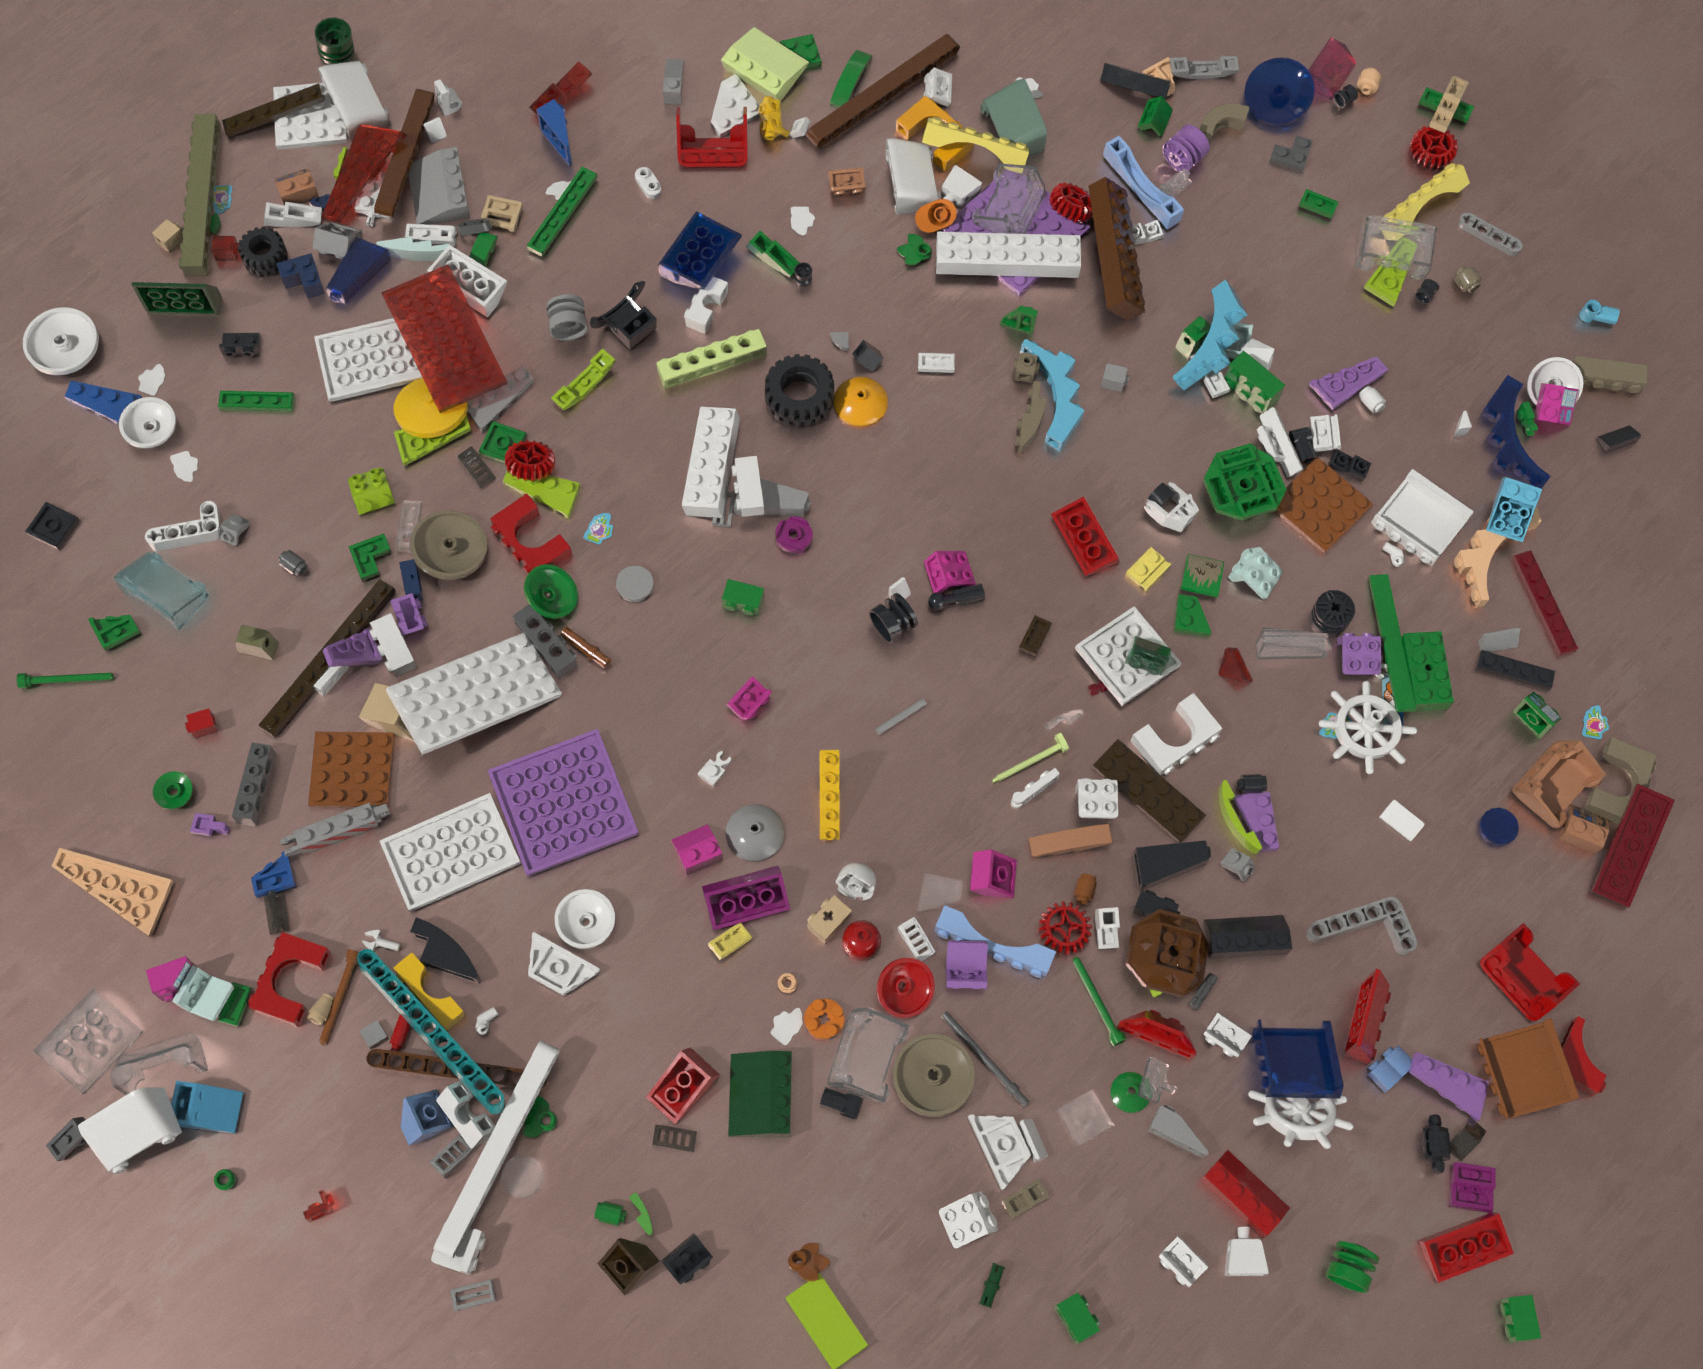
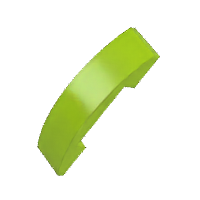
(585, 382)
(1248, 840)

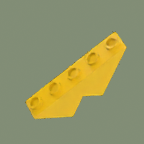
(829, 795)

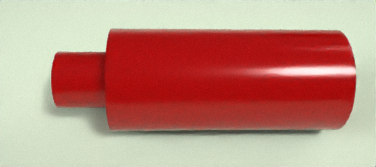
(399, 1034)

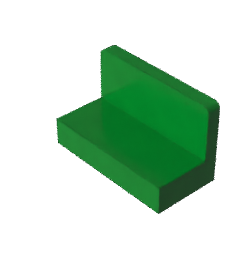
(1155, 115)

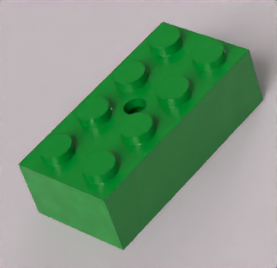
(1428, 670)

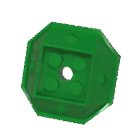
(1245, 467)

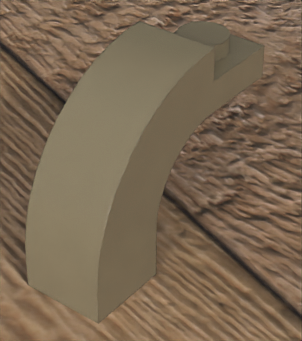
(1224, 116)

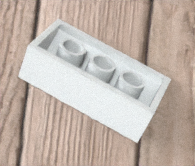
(479, 284)

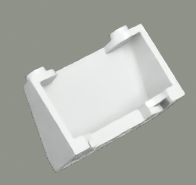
(353, 96)
(911, 174)
(130, 1127)

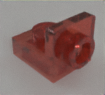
(317, 1210)

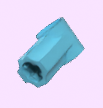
(1595, 311)

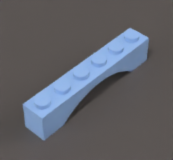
(1163, 206)
(1032, 958)

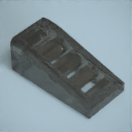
(470, 456)
(667, 1129)

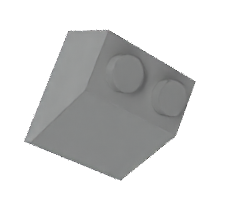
(334, 238)

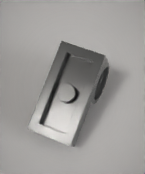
(66, 1139)

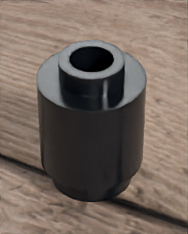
(1252, 783)

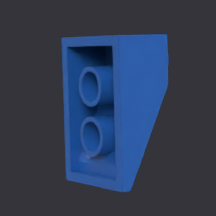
(553, 126)

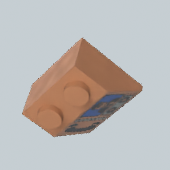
(297, 187)
(1585, 829)

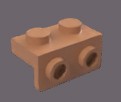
(846, 180)

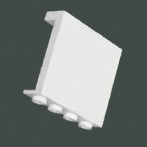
(1422, 517)

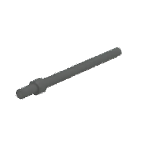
(1012, 1088)

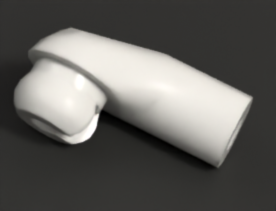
(1395, 553)

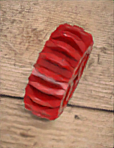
(1433, 147)
(1071, 202)
(529, 460)
(1073, 928)

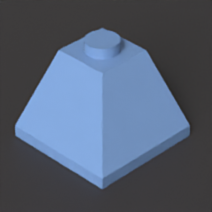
(423, 1117)

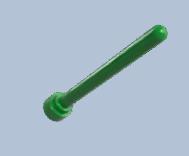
(25, 680)
(1116, 1036)

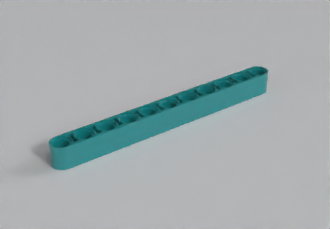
(433, 1038)

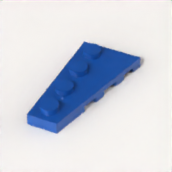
(99, 399)

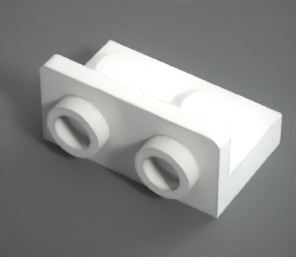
(938, 86)

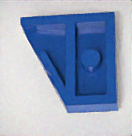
(274, 877)

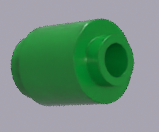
(610, 1213)

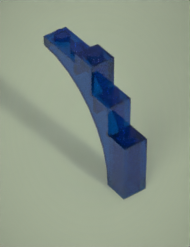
(1504, 436)

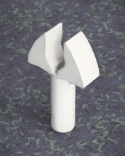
(380, 942)

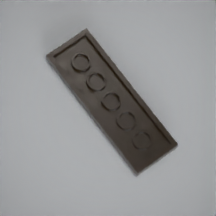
(1149, 791)

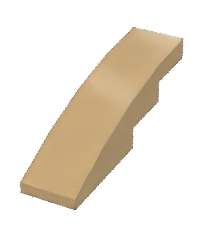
(1448, 104)

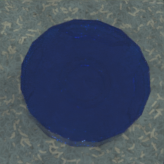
(1498, 827)

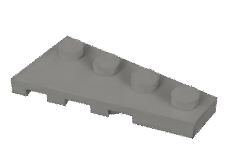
(488, 406)

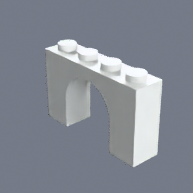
(1165, 757)

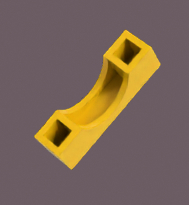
(413, 973)

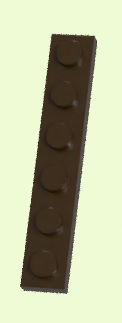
(273, 110)

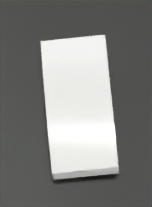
(1147, 232)

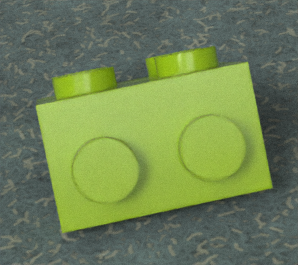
(370, 490)

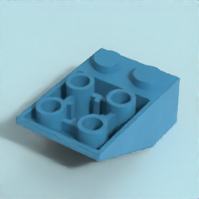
(206, 1107)

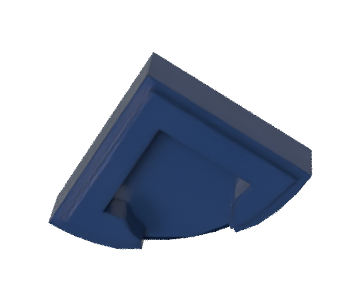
(320, 201)

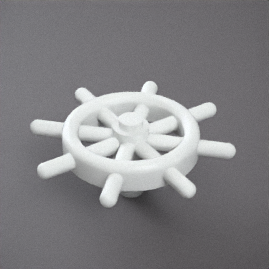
(1367, 727)
(1301, 1115)

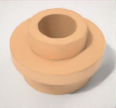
(790, 977)

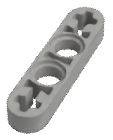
(1488, 236)

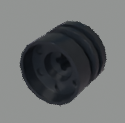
(1332, 613)
(893, 618)

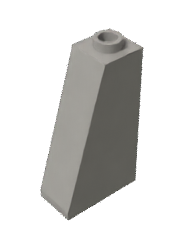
(781, 500)

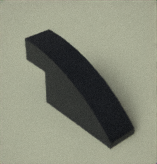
(443, 951)

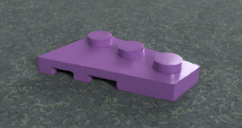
(1259, 817)

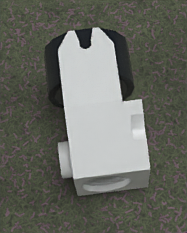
(1180, 516)

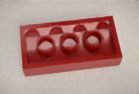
(1085, 537)
(1466, 1246)

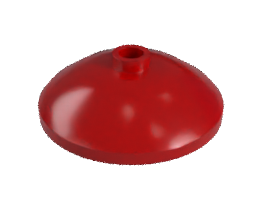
(916, 989)

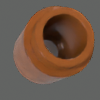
(1085, 889)

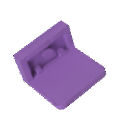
(1360, 654)
(966, 964)

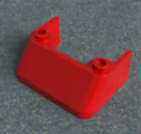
(712, 151)

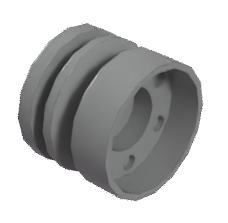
(566, 317)

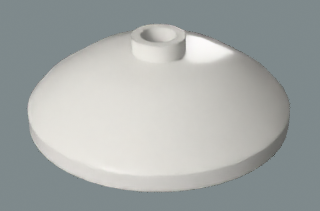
(1554, 369)
(141, 416)
(582, 906)

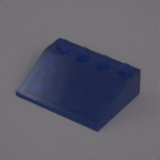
(698, 252)

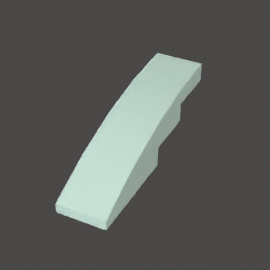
(409, 250)

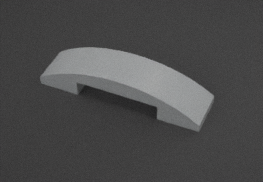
(1204, 69)

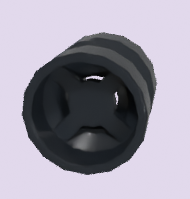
(1345, 96)
(803, 274)
(1427, 290)

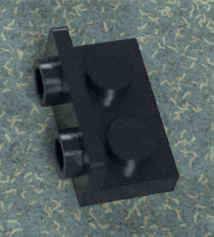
(240, 344)

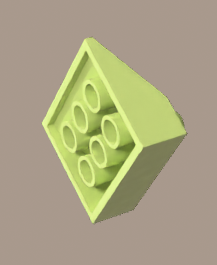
(764, 64)

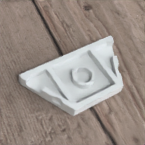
(557, 967)
(1001, 1145)

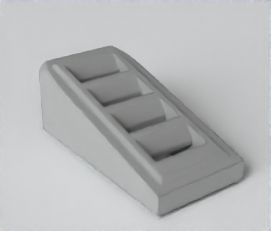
(447, 1150)

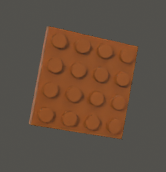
(1322, 505)
(351, 769)

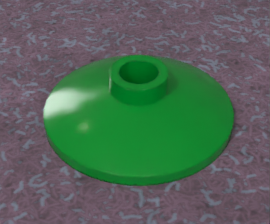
(167, 784)
(1122, 1098)

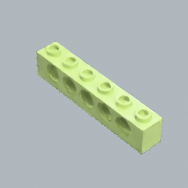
(706, 366)

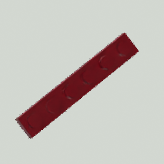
(1545, 603)

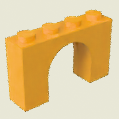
(916, 119)

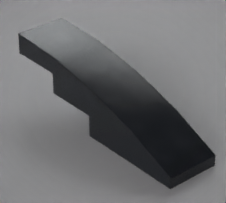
(1135, 80)

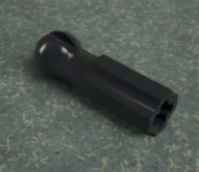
(959, 596)

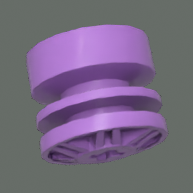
(1186, 148)

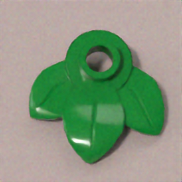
(913, 250)
(535, 1117)

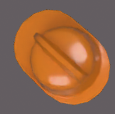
(936, 215)

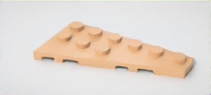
(125, 890)

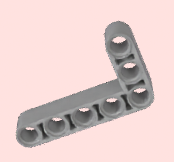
(1364, 920)

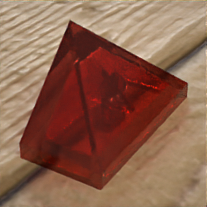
(1234, 666)

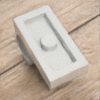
(446, 98)

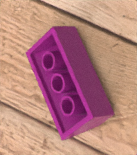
(746, 897)

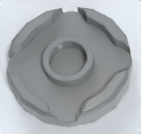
(634, 583)

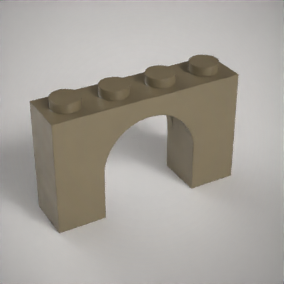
(1636, 763)

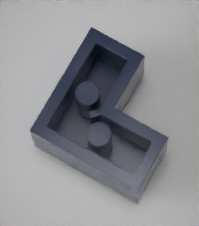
(303, 272)

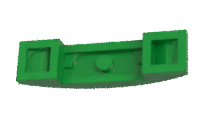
(849, 78)

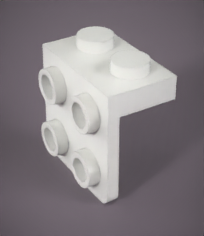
(1097, 798)
(968, 1219)
(466, 1257)

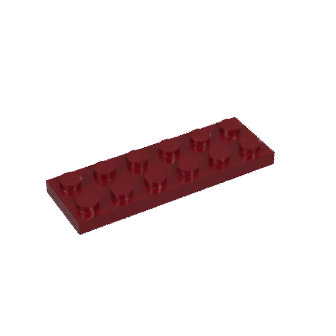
(1632, 845)

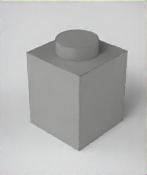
(1114, 377)

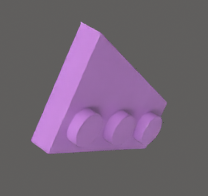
(356, 650)

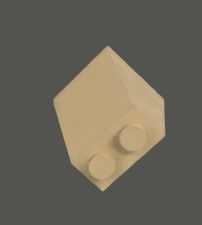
(382, 714)

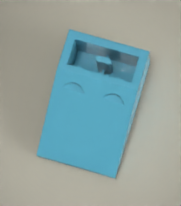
(1513, 509)

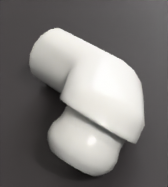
(483, 1021)

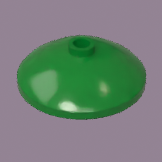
(556, 585)

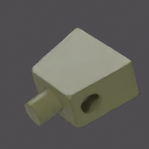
(253, 641)

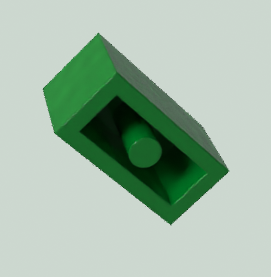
(742, 597)
(1077, 1317)
(1520, 1318)

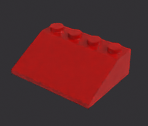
(1367, 1018)

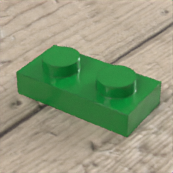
(1318, 203)

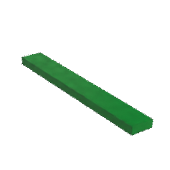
(1392, 643)

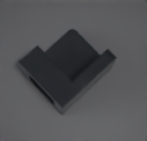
(867, 355)

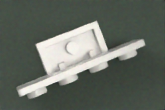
(1277, 442)

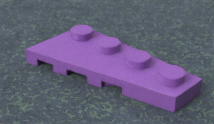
(1341, 386)

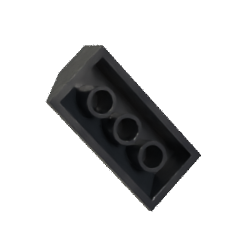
(1247, 936)

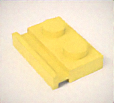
(1148, 569)

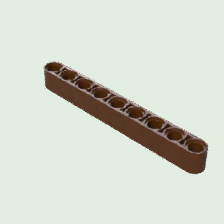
(404, 155)
(429, 1062)

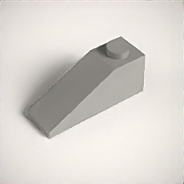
(673, 82)
(1175, 1130)

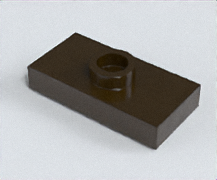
(1035, 635)

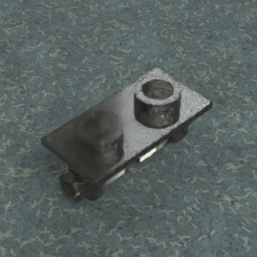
(276, 912)

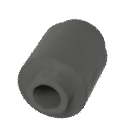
(292, 563)

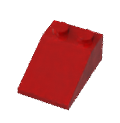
(682, 1084)

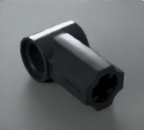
(1302, 440)
(847, 1104)

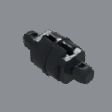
(1436, 1144)

